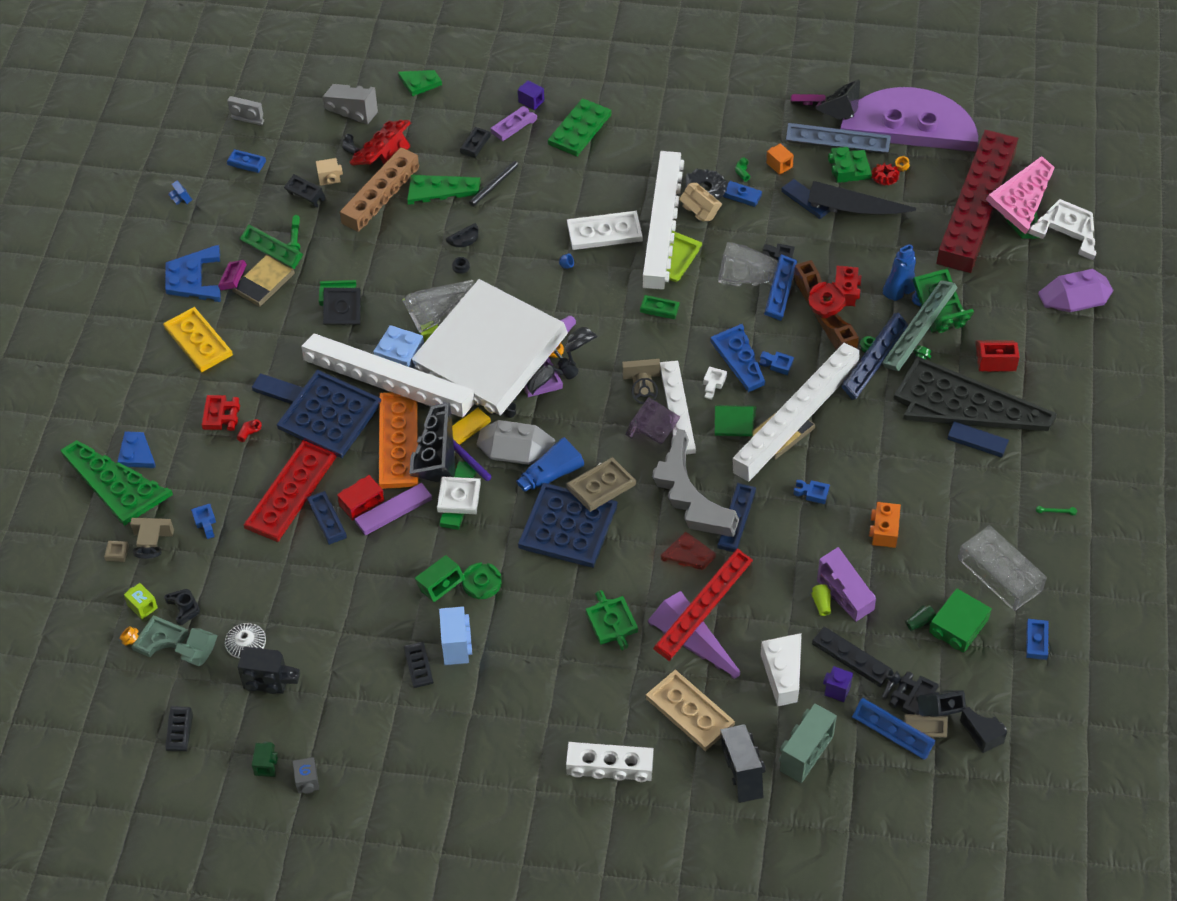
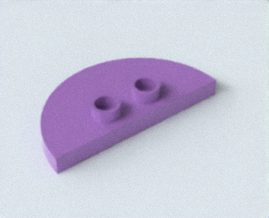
(915, 119)

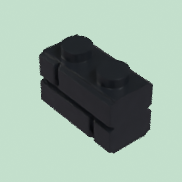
(941, 703)

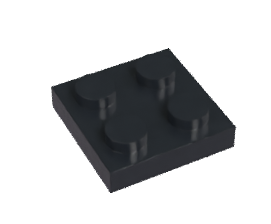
(342, 306)

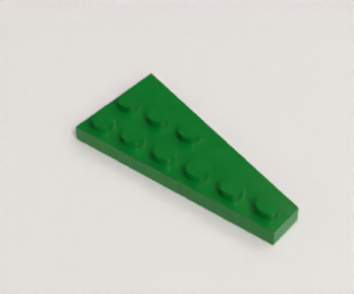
(117, 485)

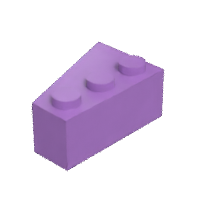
(845, 584)

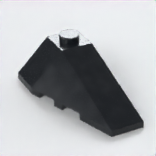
(843, 102)
(435, 447)

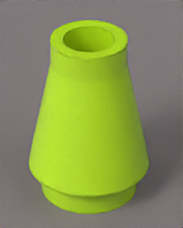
(822, 598)

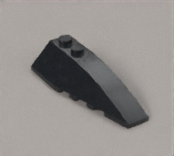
(847, 200)

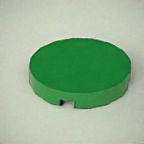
(481, 580)

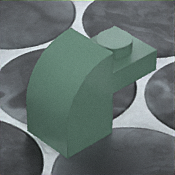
(198, 646)

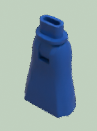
(901, 274)
(556, 462)

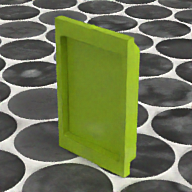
(683, 254)

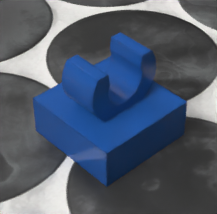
(179, 193)

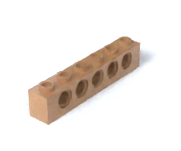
(379, 189)

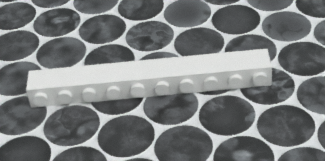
(662, 220)
(387, 374)
(795, 412)

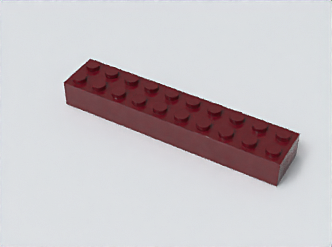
(972, 210)

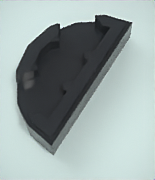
(464, 237)

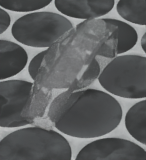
(746, 265)
(431, 304)

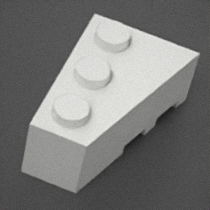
(782, 667)

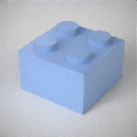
(399, 346)
(455, 635)

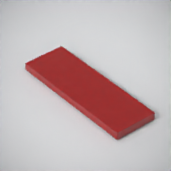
(290, 491)

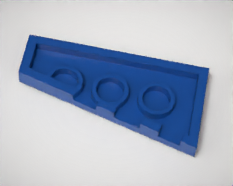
(737, 353)

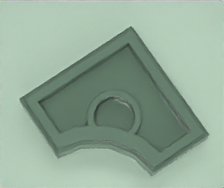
(159, 635)

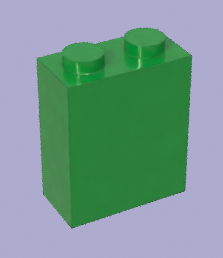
(960, 620)

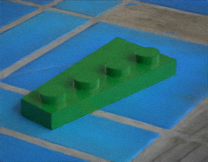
(431, 187)

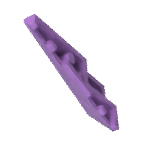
(701, 641)

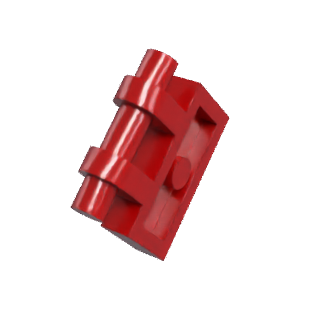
(214, 412)

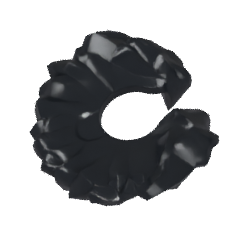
(709, 178)

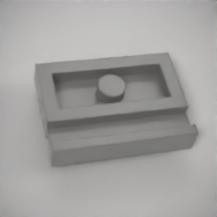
(245, 110)

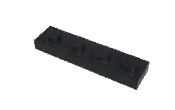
(851, 656)

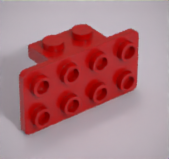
(383, 144)

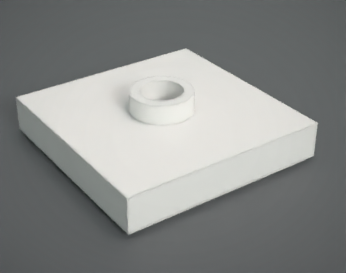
(458, 495)

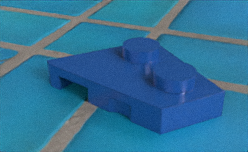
(135, 451)

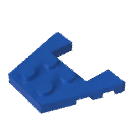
(184, 275)

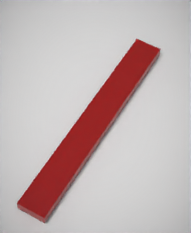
(702, 605)

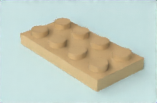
(689, 709)

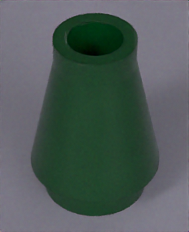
(921, 617)

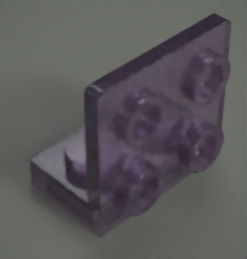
(653, 421)

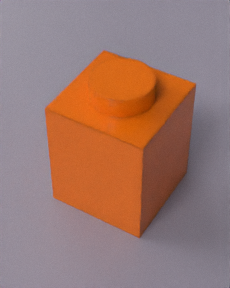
(779, 159)

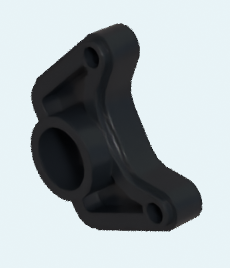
(185, 603)

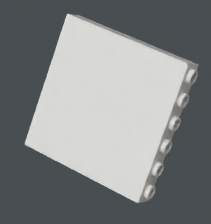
(490, 345)

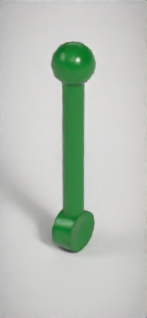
(1072, 511)

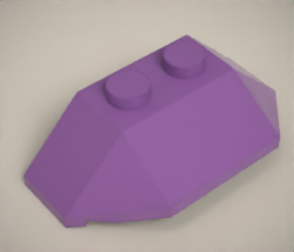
(1076, 291)

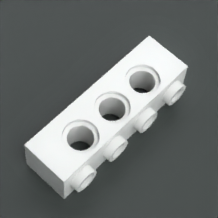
(601, 754)

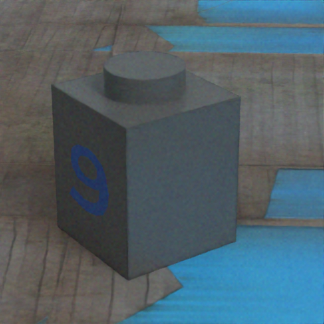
(306, 775)

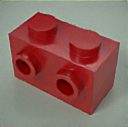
(849, 279)

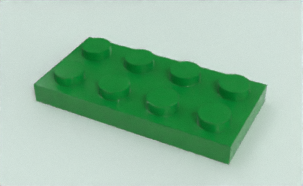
(579, 127)

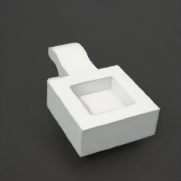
(713, 379)

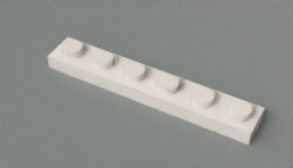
(676, 400)

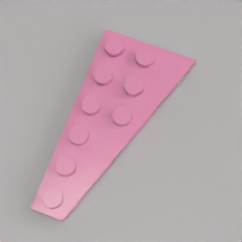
(1022, 194)

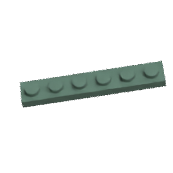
(919, 325)

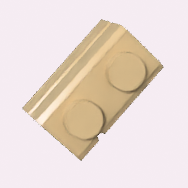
(700, 202)

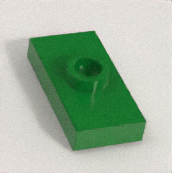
(659, 307)

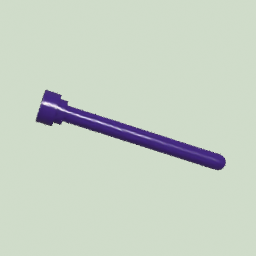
(471, 461)

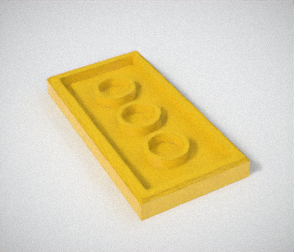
(198, 339)

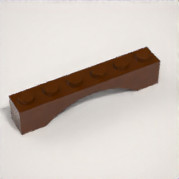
(837, 330)

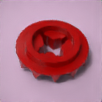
(879, 176)

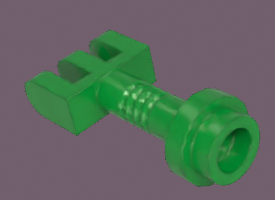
(294, 233)

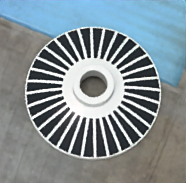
(234, 642)

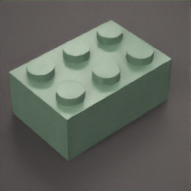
(807, 742)

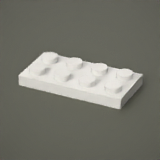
(604, 230)

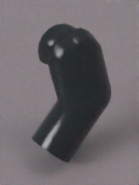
(348, 144)

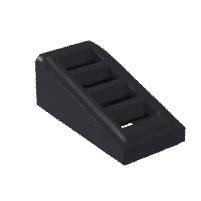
(415, 652)
(179, 715)

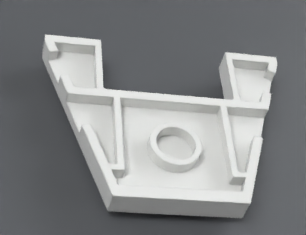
(1070, 221)

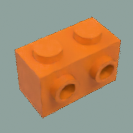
(885, 525)

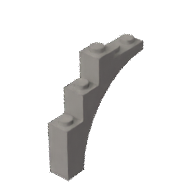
(700, 512)

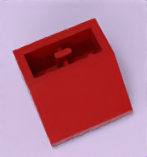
(997, 355)

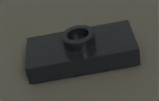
(475, 142)

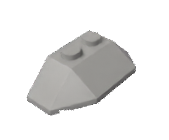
(514, 442)

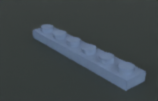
(838, 138)

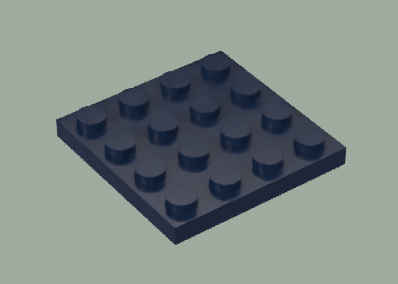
(329, 413)
(565, 527)

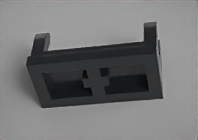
(305, 189)

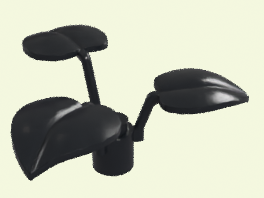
(565, 366)

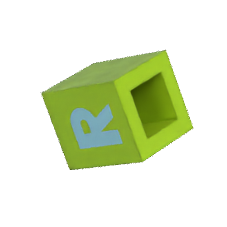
(140, 601)

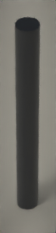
(493, 183)

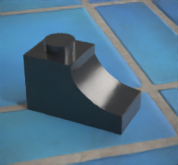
(984, 731)

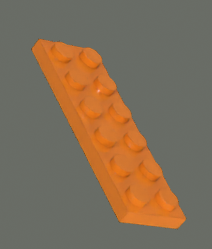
(397, 440)

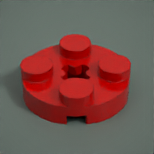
(828, 308)

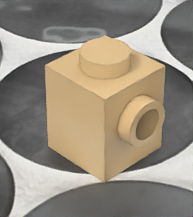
(329, 171)

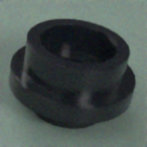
(460, 265)

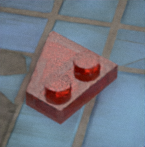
(689, 552)

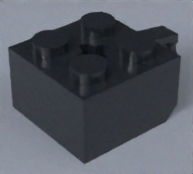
(265, 670)

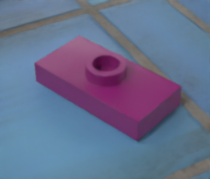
(807, 99)
(232, 275)

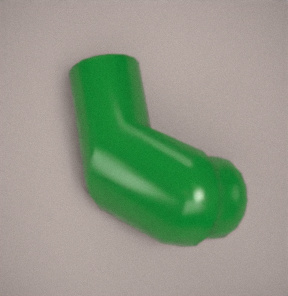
(741, 167)

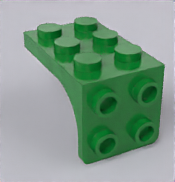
(953, 313)

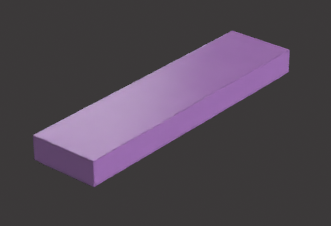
(393, 509)

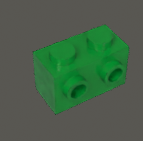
(439, 578)

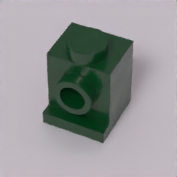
(264, 759)

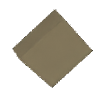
(116, 551)

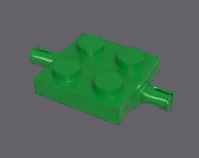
(611, 620)

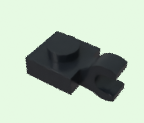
(775, 252)

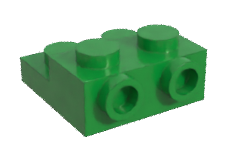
(849, 165)

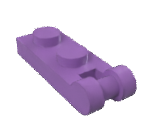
(513, 123)

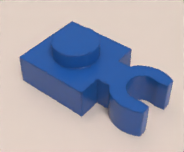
(814, 492)

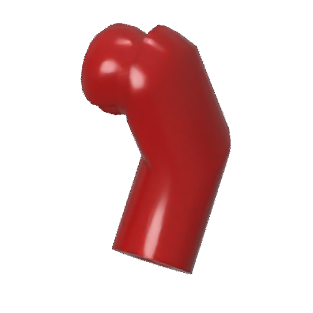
(248, 428)

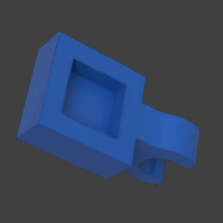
(779, 362)
(204, 518)

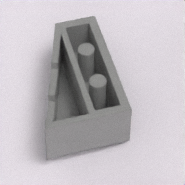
(351, 102)

